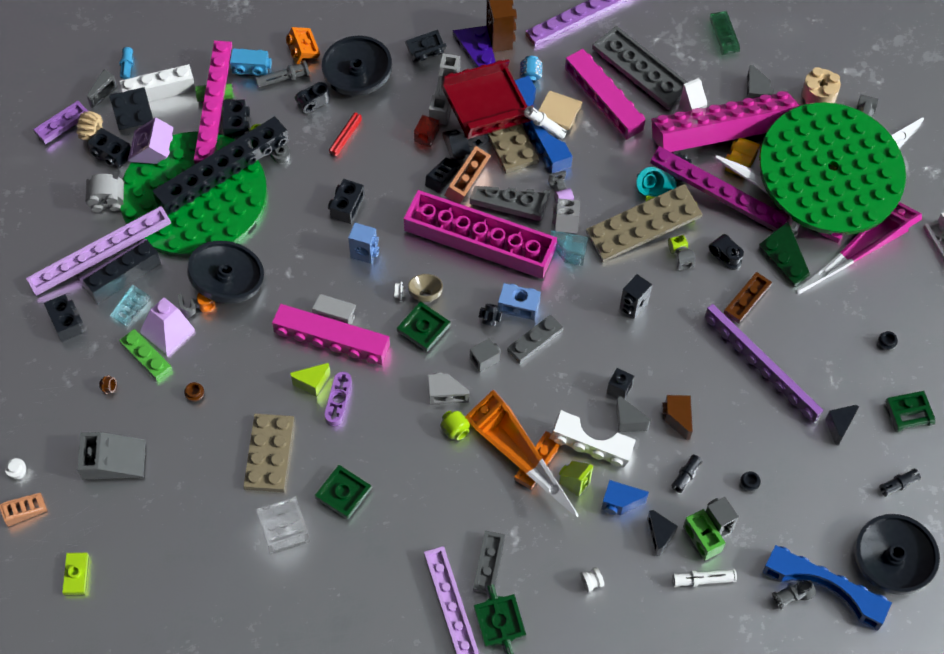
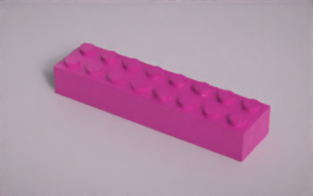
(720, 122)
(480, 234)

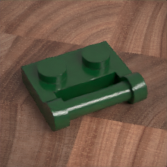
(908, 405)

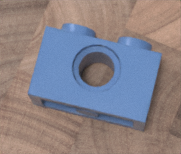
(363, 243)
(526, 309)

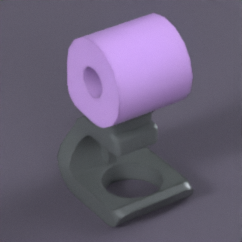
(558, 185)

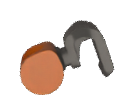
(202, 303)

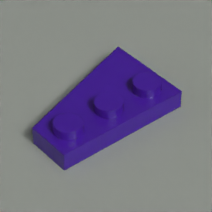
(476, 44)

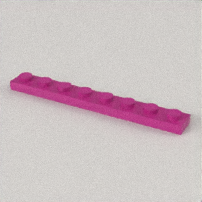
(213, 100)

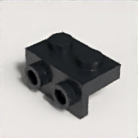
(425, 45)

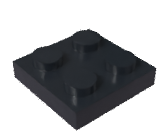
(131, 108)

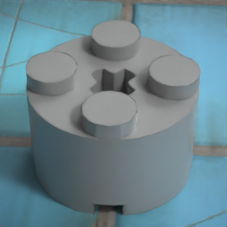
(104, 193)

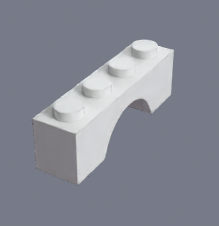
(569, 432)

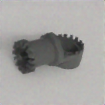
(795, 592)

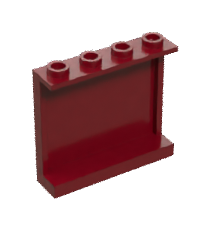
(485, 99)

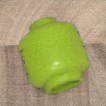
(455, 425)

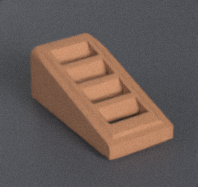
(21, 502)

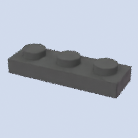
(535, 339)
(489, 561)

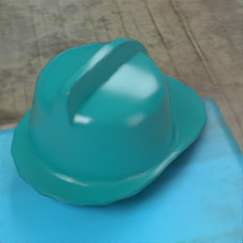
(654, 182)

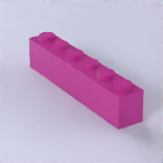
(605, 94)
(331, 334)

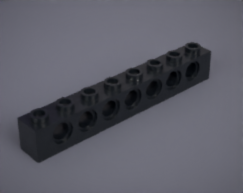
(233, 157)

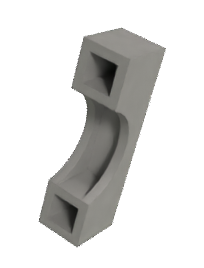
(439, 105)

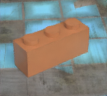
(467, 175)

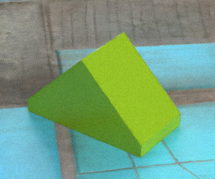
(312, 378)

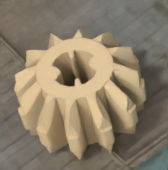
(88, 125)

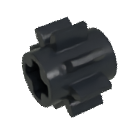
(490, 314)

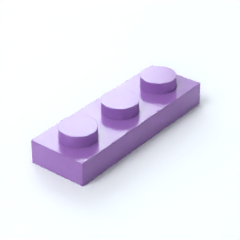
(60, 122)

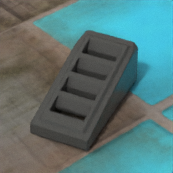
(103, 86)

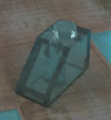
(571, 247)

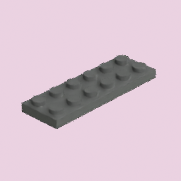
(640, 66)

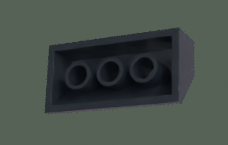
(119, 270)

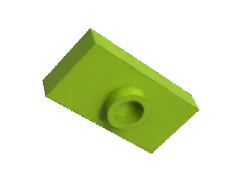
(75, 574)

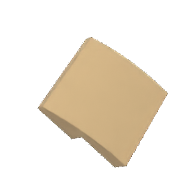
(560, 109)

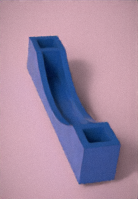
(554, 151)
(868, 607)

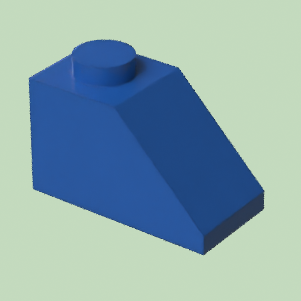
(622, 498)

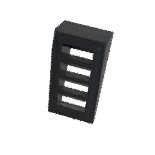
(437, 179)

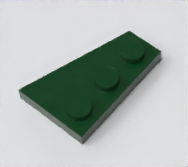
(786, 254)

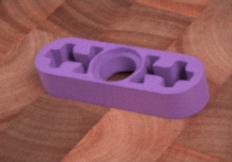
(341, 407)

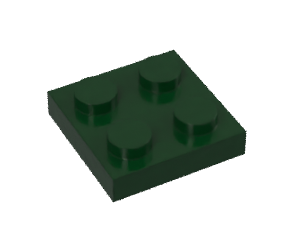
(423, 326)
(343, 492)

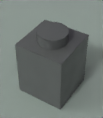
(485, 355)

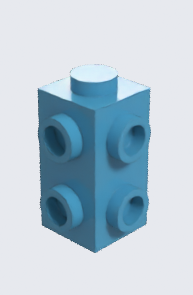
(250, 62)

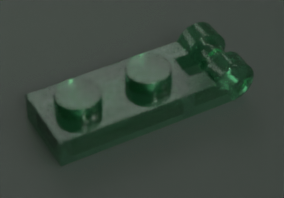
(724, 32)

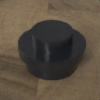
(887, 340)
(750, 481)

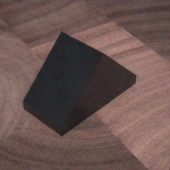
(839, 421)
(661, 531)

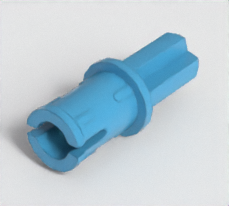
(126, 63)

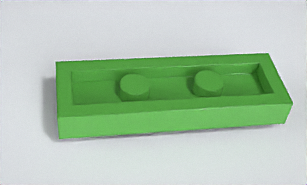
(145, 354)

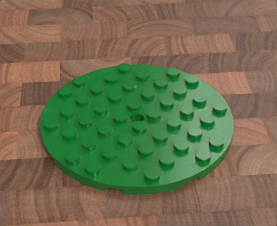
(846, 200)
(218, 215)

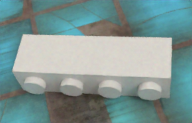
(163, 83)

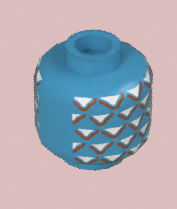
(531, 67)

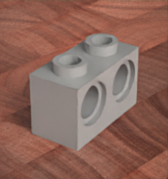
(566, 215)

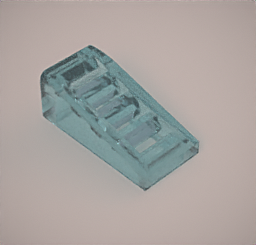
(129, 296)

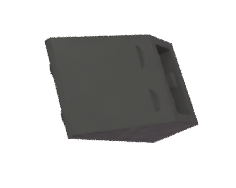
(110, 456)

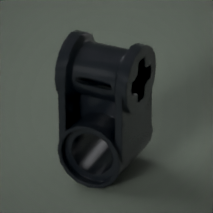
(313, 97)
(725, 250)

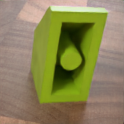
(576, 476)

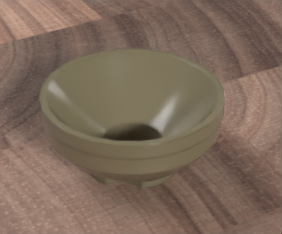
(425, 284)

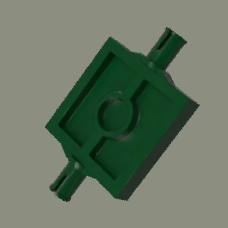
(499, 620)

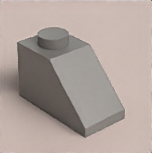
(446, 390)

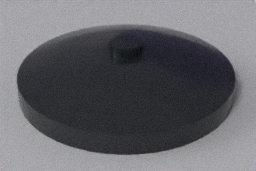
(357, 65)
(225, 271)
(897, 554)

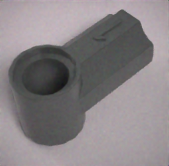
(867, 104)

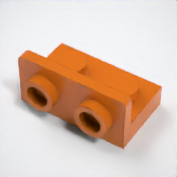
(302, 44)

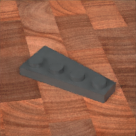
(519, 203)

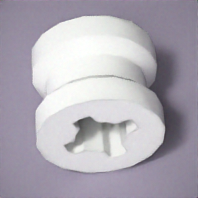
(592, 579)

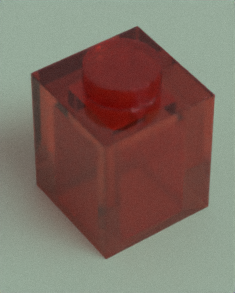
(426, 130)

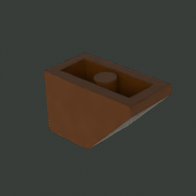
(678, 414)

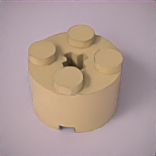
(821, 86)

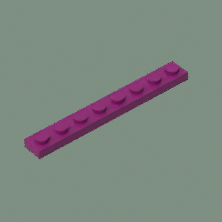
(718, 189)

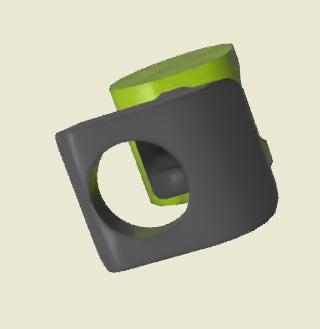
(680, 246)

